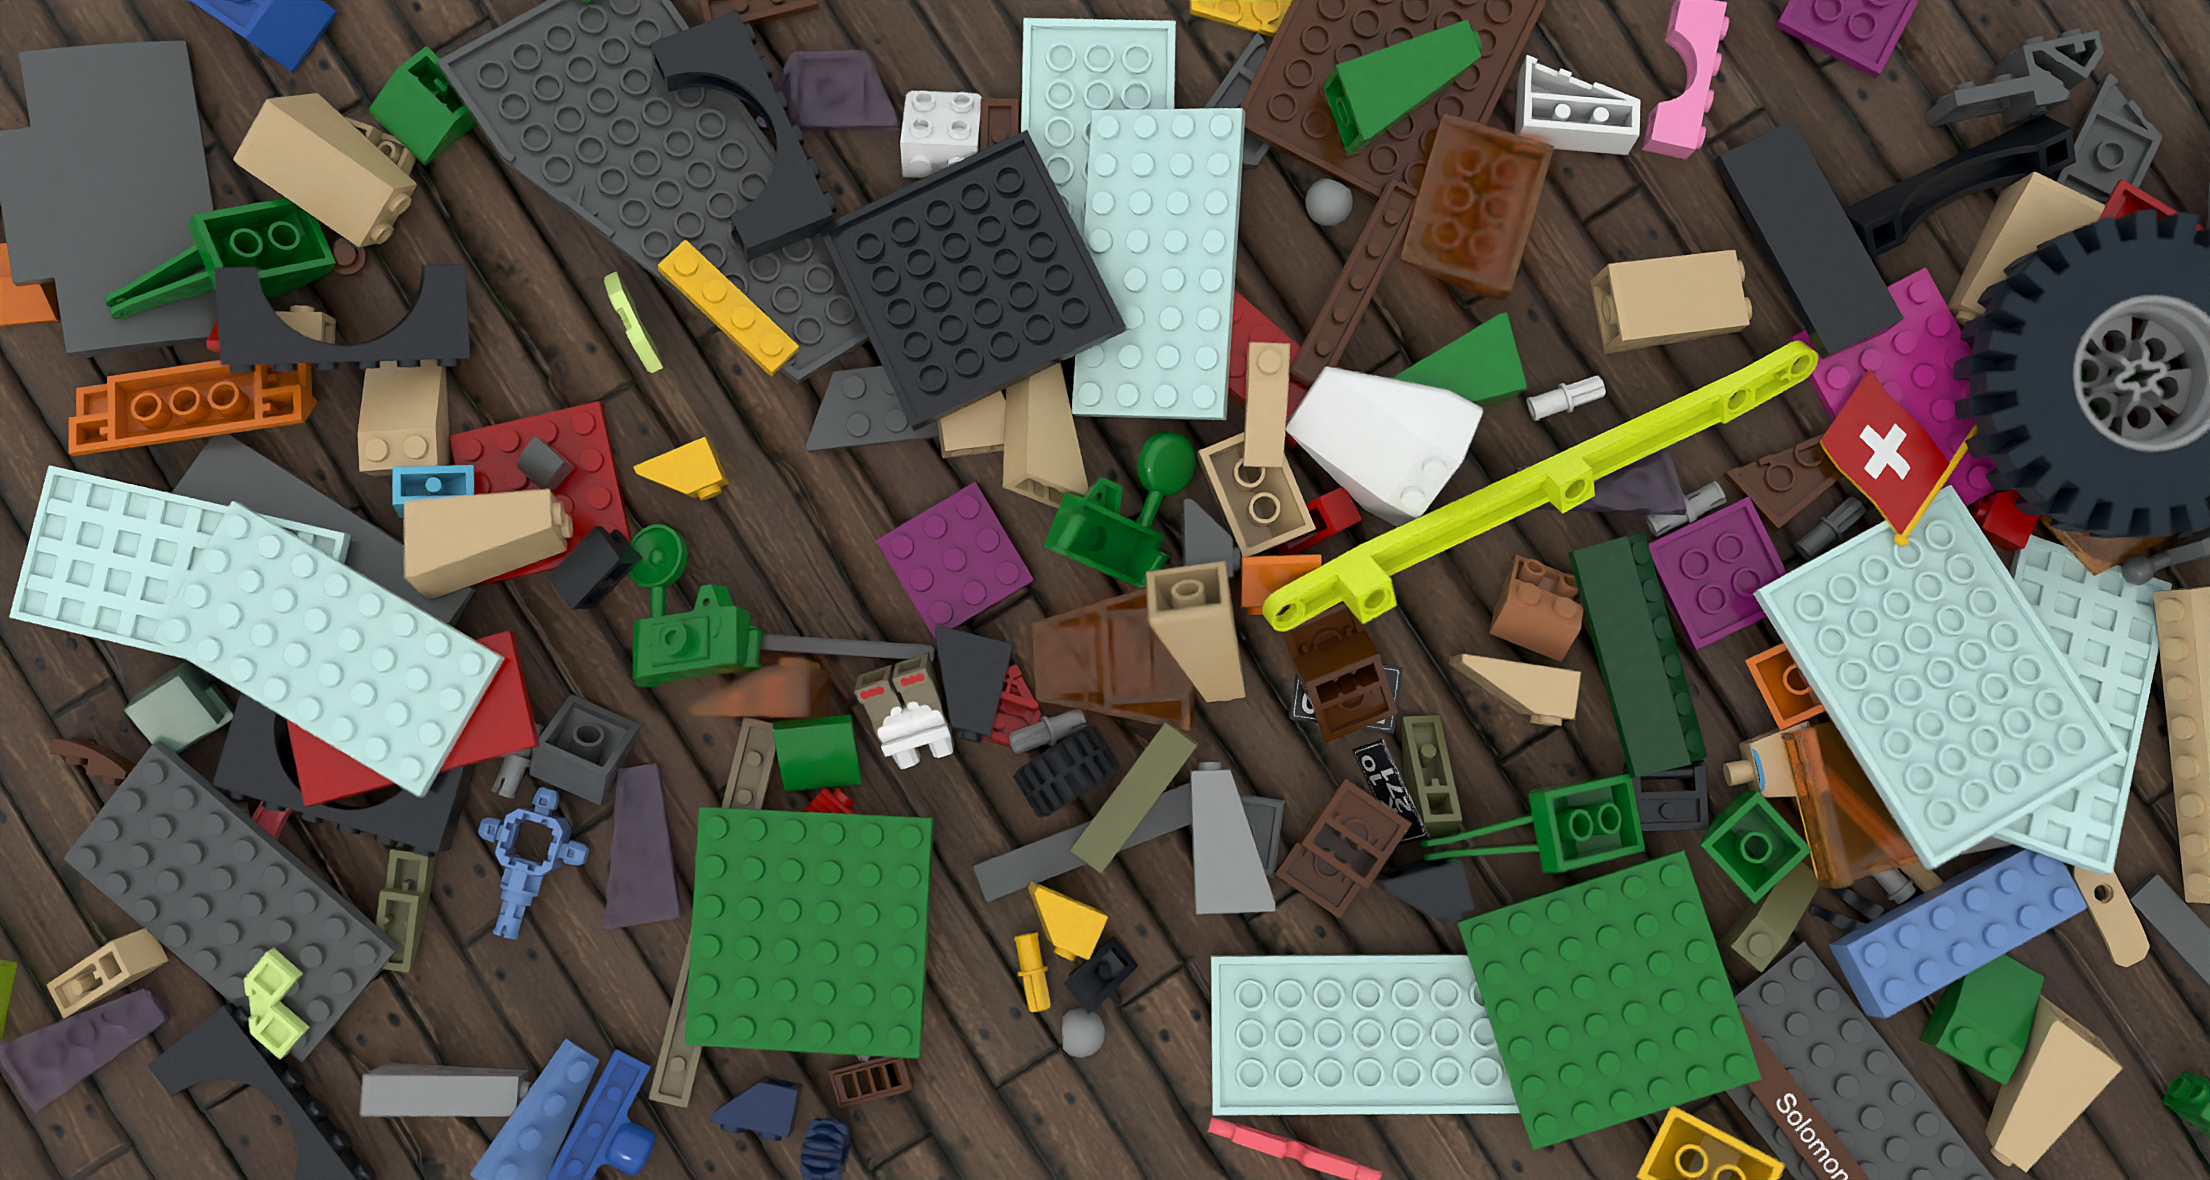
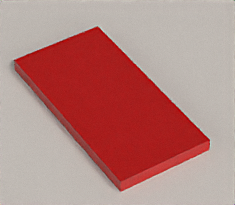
(496, 728)

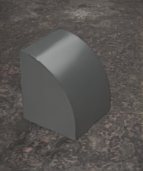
(544, 464)

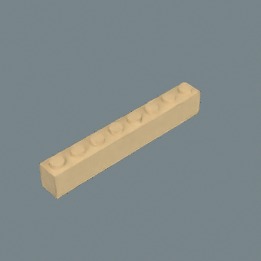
(2185, 668)

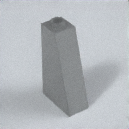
(1225, 856)
(442, 1090)

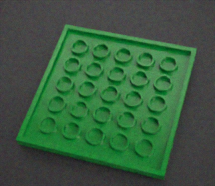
(810, 932)
(1608, 999)

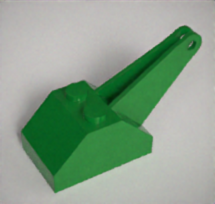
(267, 235)
(1572, 823)

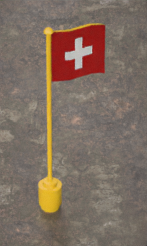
(1888, 456)

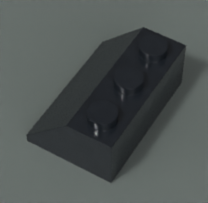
(1430, 886)

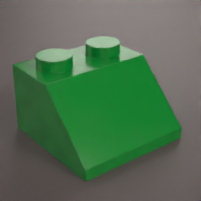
(1753, 844)

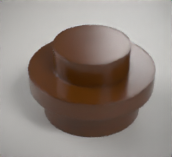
(348, 257)

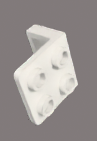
(938, 131)

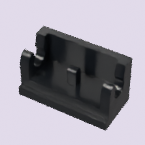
(594, 568)

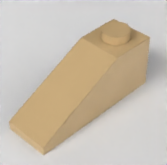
(1265, 404)
(107, 971)

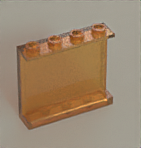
(1841, 809)

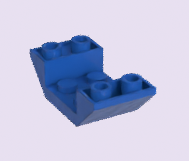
(276, 27)

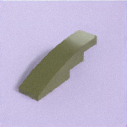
(1134, 796)
(405, 903)

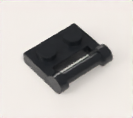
(1673, 808)

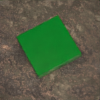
(817, 752)

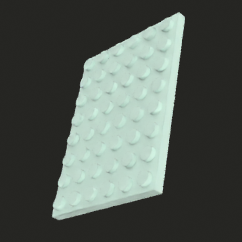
(1940, 678)

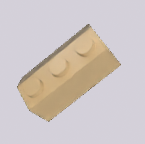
(1256, 503)

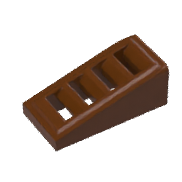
(902, 1071)

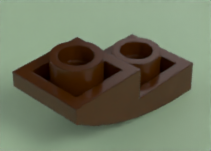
(99, 759)

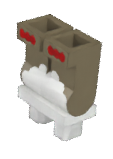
(907, 709)

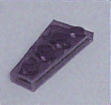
(1638, 488)
(642, 858)
(70, 1051)

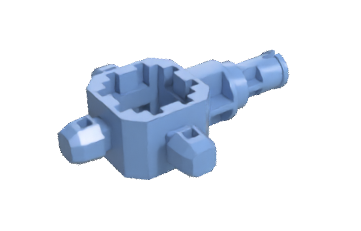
(523, 876)

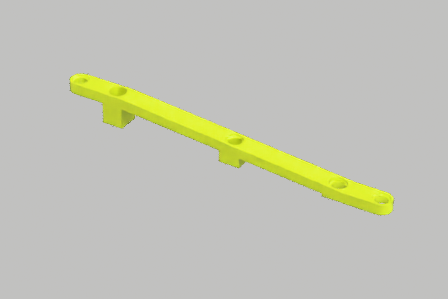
(1565, 480)

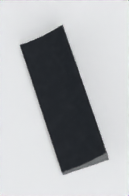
(1808, 240)

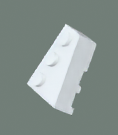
(1573, 112)

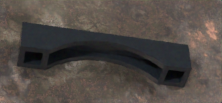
(1893, 213)

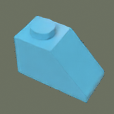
(431, 483)

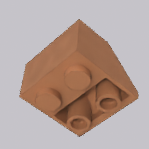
(1538, 608)

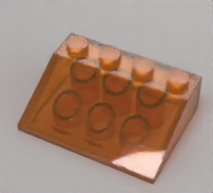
(1476, 206)
(784, 690)

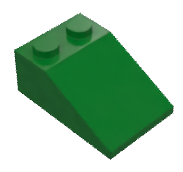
(1986, 1018)

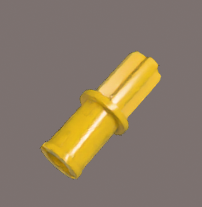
(1032, 972)

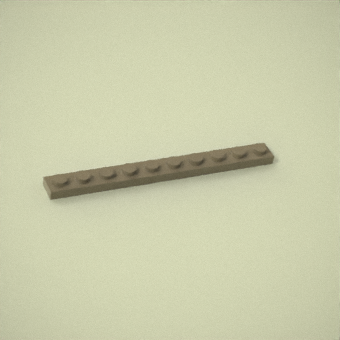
(745, 790)

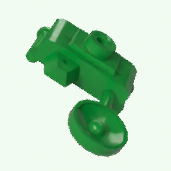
(1102, 539)
(691, 643)

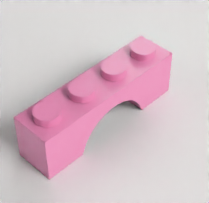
(1694, 33)

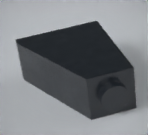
(973, 680)

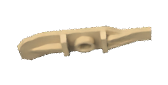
(2113, 916)

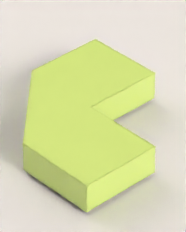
(636, 332)
(270, 1019)

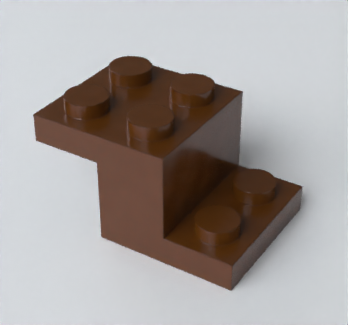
(1340, 672)
(1342, 848)

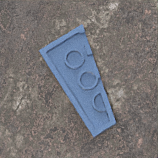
(541, 1120)

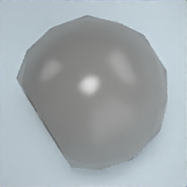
(1328, 202)
(1082, 1033)

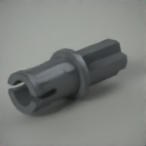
(1830, 528)

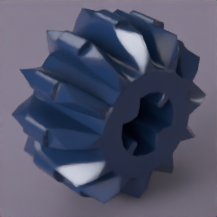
(825, 1149)

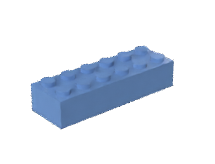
(1955, 928)

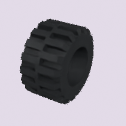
(1066, 771)

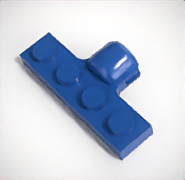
(603, 1129)

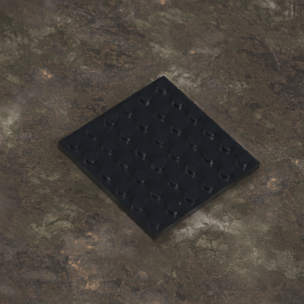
(971, 280)

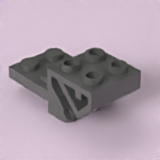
(2026, 82)

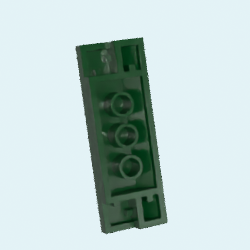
(1637, 655)

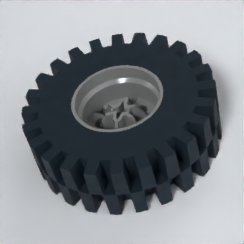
(2031, 391)

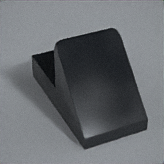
(1100, 975)

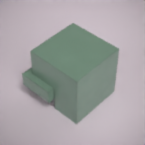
(179, 708)

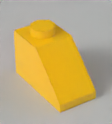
(687, 469)
(1067, 922)

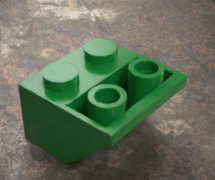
(422, 108)

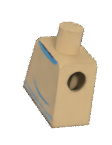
(1763, 764)

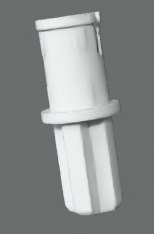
(1566, 397)

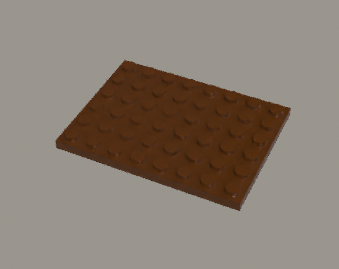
(1292, 112)

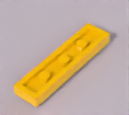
(728, 307)

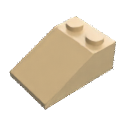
(403, 418)
(1529, 689)

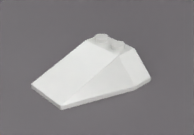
(1384, 439)

